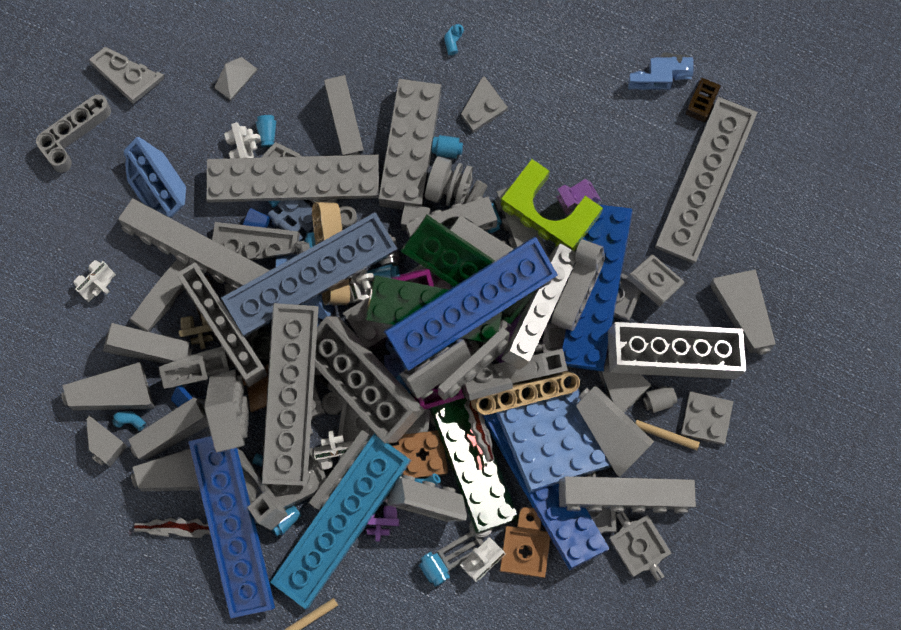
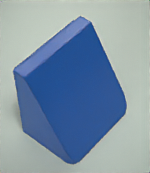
(256, 219)
(180, 396)

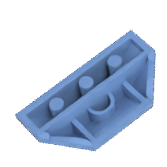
(154, 178)

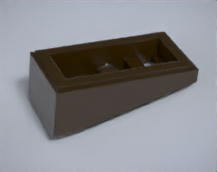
(697, 113)

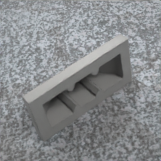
(234, 77)

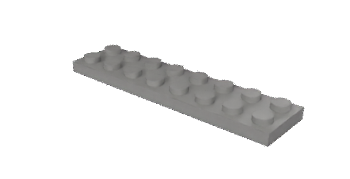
(292, 178)
(706, 180)
(289, 394)

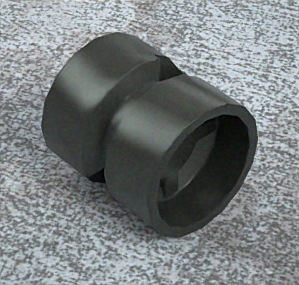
(261, 346)

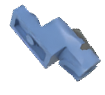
(662, 72)

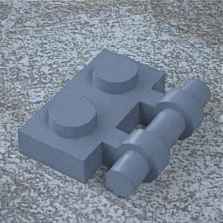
(297, 211)

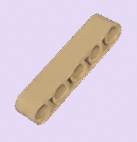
(327, 223)
(536, 392)

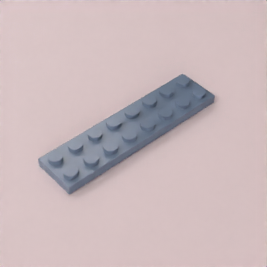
(310, 273)

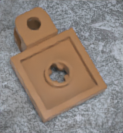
(432, 444)
(529, 535)

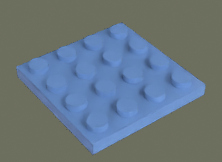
(551, 441)

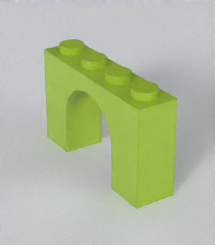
(568, 231)

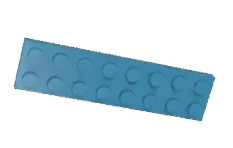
(340, 521)

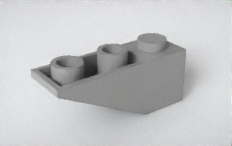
(539, 366)

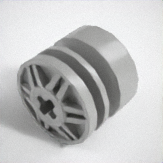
(448, 182)

